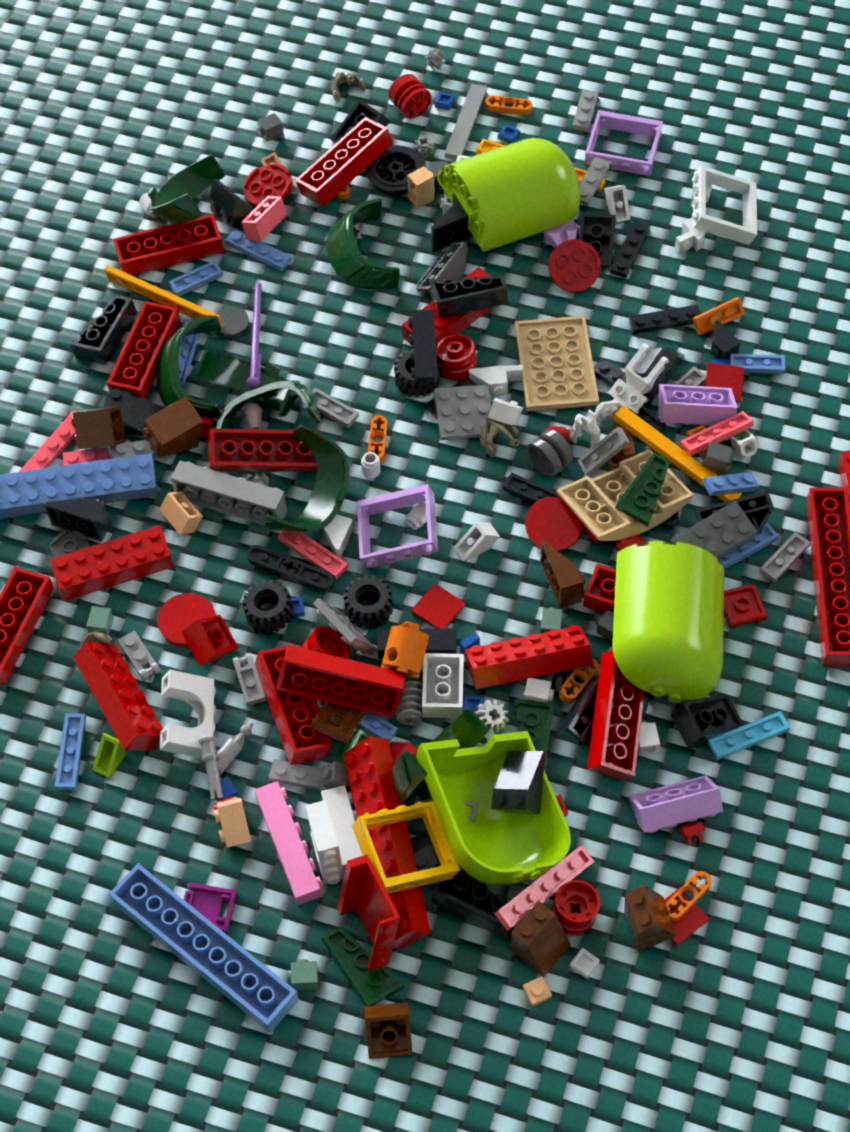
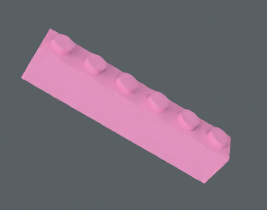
(288, 843)

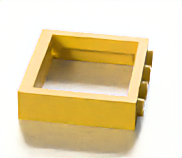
(449, 865)

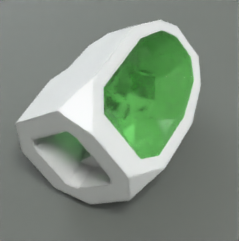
(744, 443)

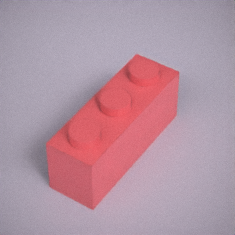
(264, 218)

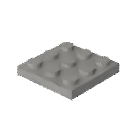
(462, 411)
(341, 624)

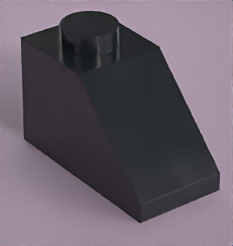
(723, 342)

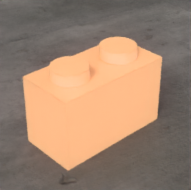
(421, 187)
(180, 512)
(233, 822)

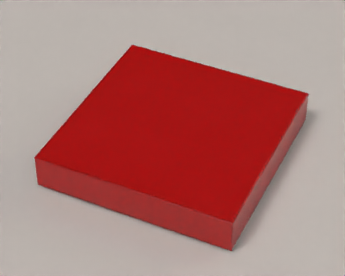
(725, 377)
(743, 606)
(438, 607)
(689, 922)

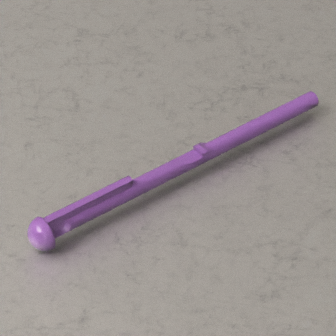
(254, 380)

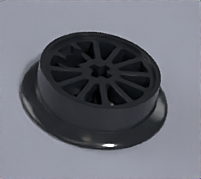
(393, 178)

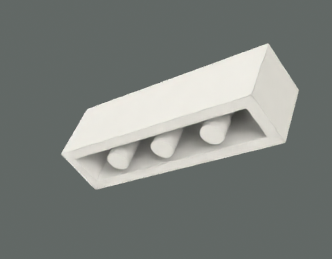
(343, 818)

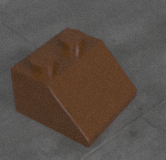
(388, 1030)

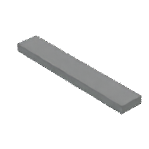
(466, 121)

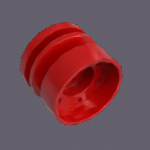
(410, 96)
(578, 897)

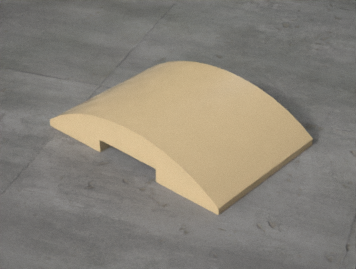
(596, 500)

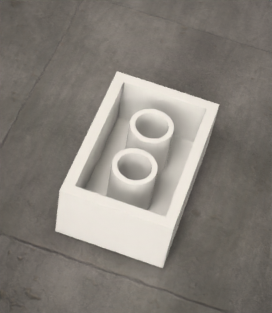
(442, 685)

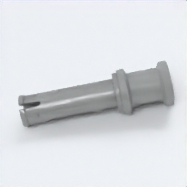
(210, 759)

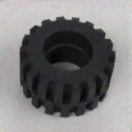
(404, 379)
(262, 594)
(368, 615)

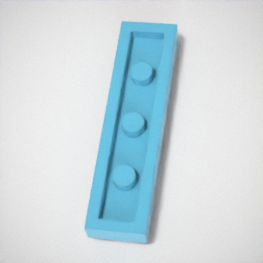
(748, 735)

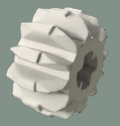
(496, 713)

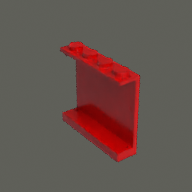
(367, 895)

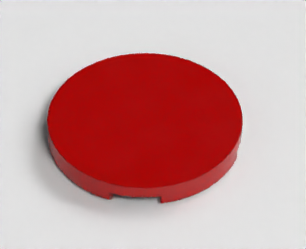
(267, 181)
(574, 265)
(554, 522)
(180, 613)

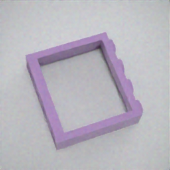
(627, 124)
(390, 502)

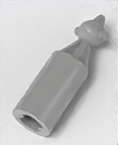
(232, 747)

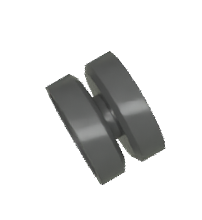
(549, 453)

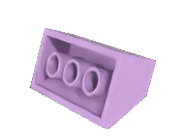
(695, 404)
(676, 803)

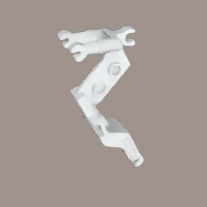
(624, 394)

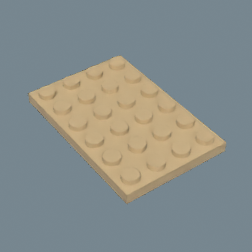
(556, 363)

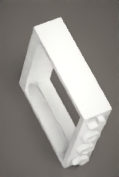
(701, 221)

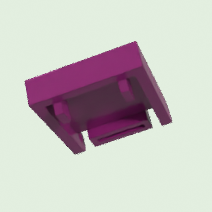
(209, 901)

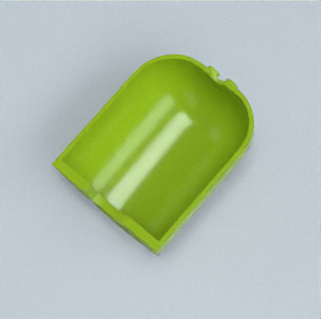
(513, 191)
(669, 619)
(498, 845)

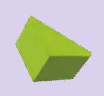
(108, 755)

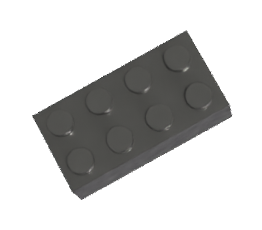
(720, 532)

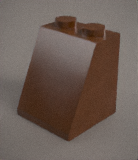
(98, 427)
(173, 428)
(647, 918)
(539, 939)

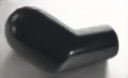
(557, 682)

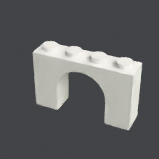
(200, 694)
(325, 842)

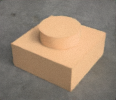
(537, 991)

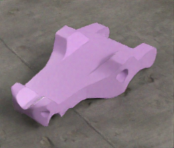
(561, 233)

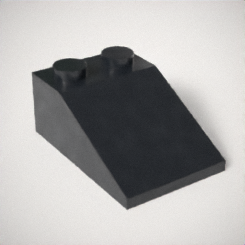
(357, 114)
(450, 228)
(600, 233)
(133, 409)
(80, 515)
(705, 719)
(520, 783)

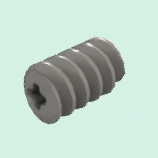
(410, 704)

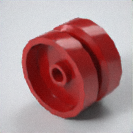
(456, 356)
(327, 641)

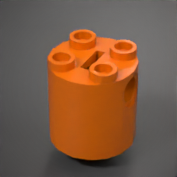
(405, 649)

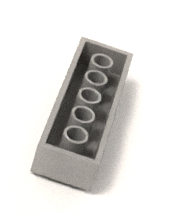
(228, 493)

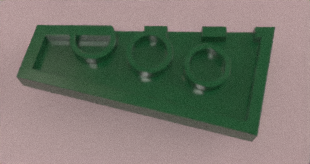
(644, 491)
(537, 720)
(353, 961)

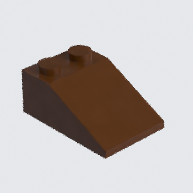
(562, 576)

